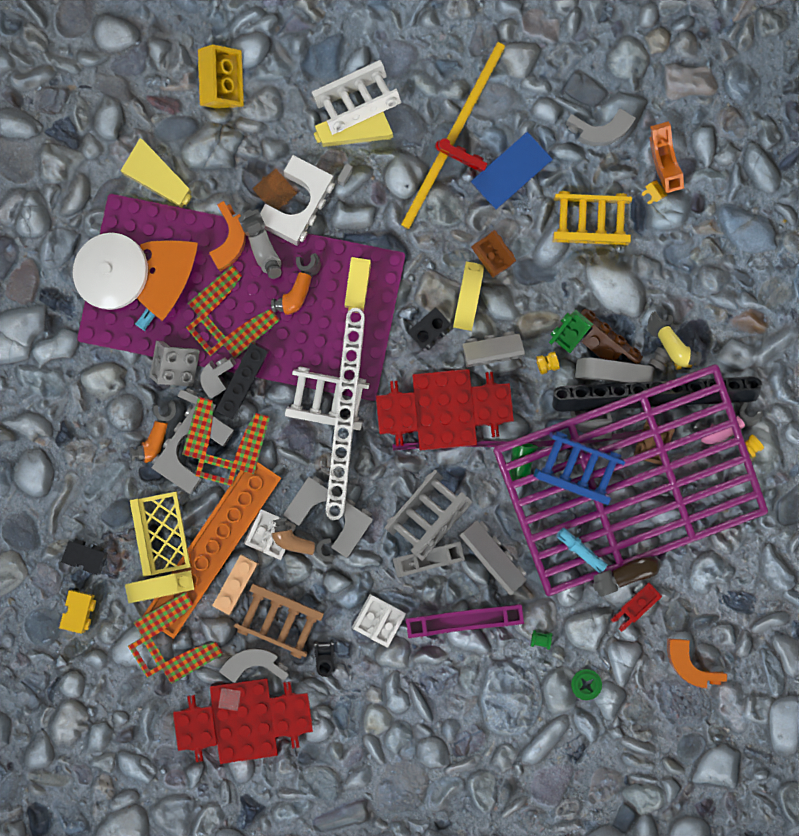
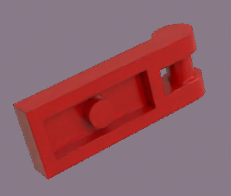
(459, 154)

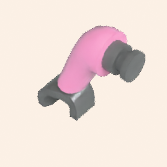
(743, 420)

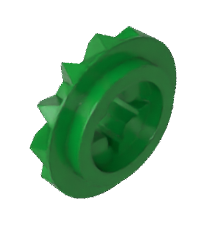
(586, 694)

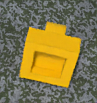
(656, 192)

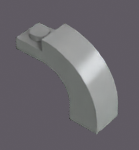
(604, 134)
(436, 557)
(253, 657)

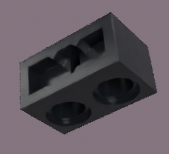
(425, 325)

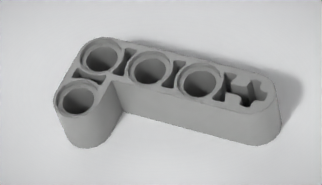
(612, 371)

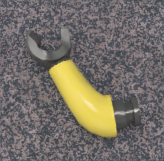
(673, 345)

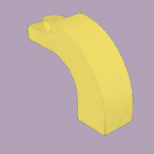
(468, 296)
(159, 586)

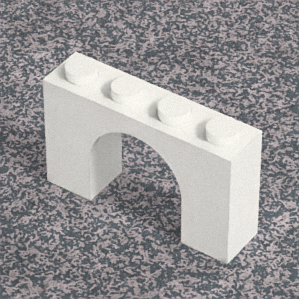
(317, 183)

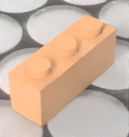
(235, 584)

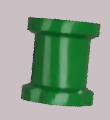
(541, 639)

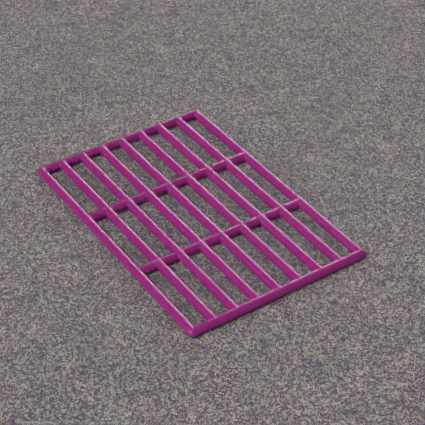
(660, 449)

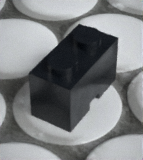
(80, 554)

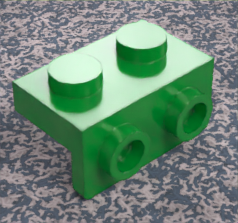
(572, 331)

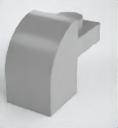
(211, 377)

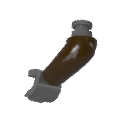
(630, 572)

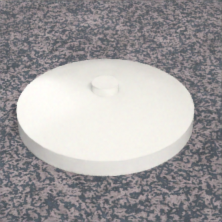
(110, 271)

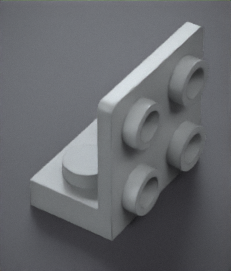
(173, 365)

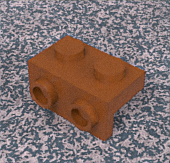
(494, 254)

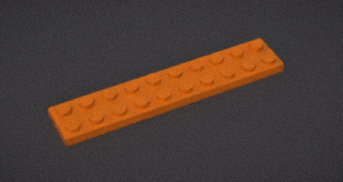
(221, 536)

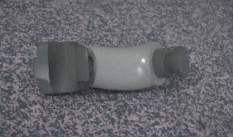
(260, 244)

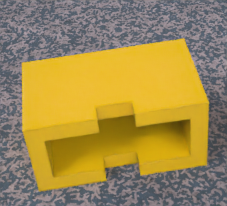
(78, 612)

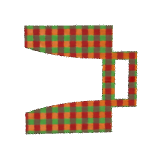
(241, 337)
(199, 436)
(158, 621)

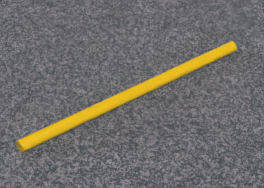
(453, 135)

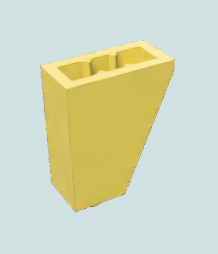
(357, 283)

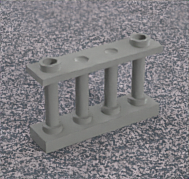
(437, 530)

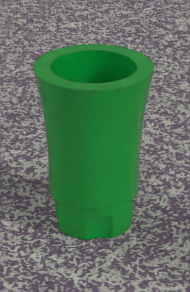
(519, 452)

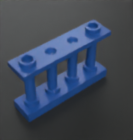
(581, 488)

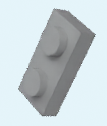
(190, 396)

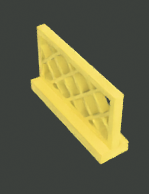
(145, 541)

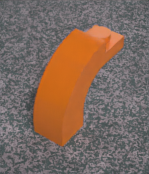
(664, 157)
(233, 246)
(680, 661)

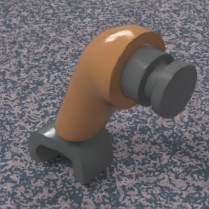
(287, 540)

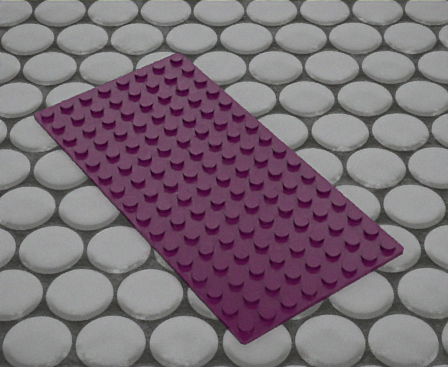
(303, 339)

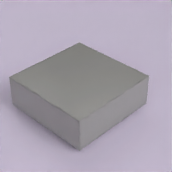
(345, 174)

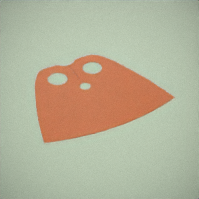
(173, 266)

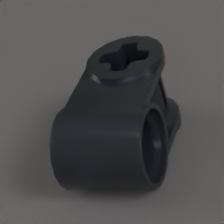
(324, 655)

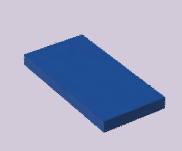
(511, 170)

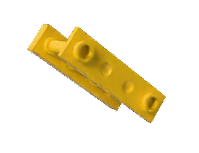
(582, 235)

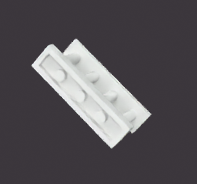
(349, 84)
(314, 413)

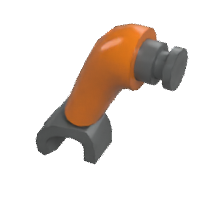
(295, 298)
(153, 445)

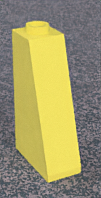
(369, 130)
(152, 172)

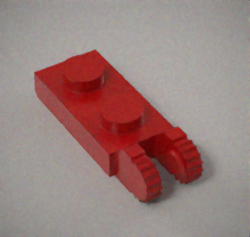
(637, 605)

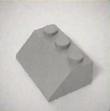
(492, 349)

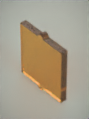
(275, 190)

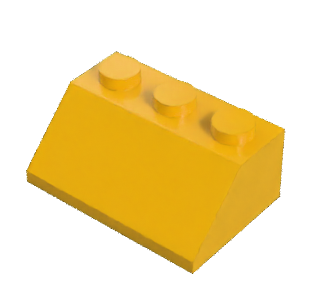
(220, 77)

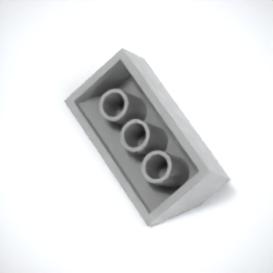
(492, 557)

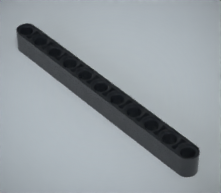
(598, 395)

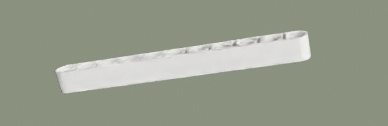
(341, 404)

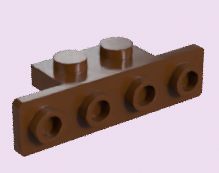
(606, 342)

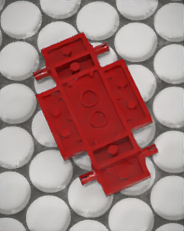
(444, 409)
(245, 732)

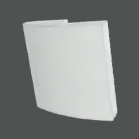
(261, 537)
(378, 620)

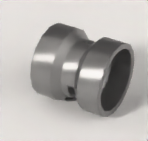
(660, 360)

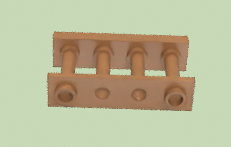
(276, 602)

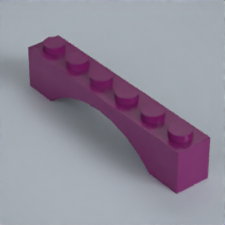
(464, 620)

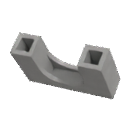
(169, 463)
(355, 520)

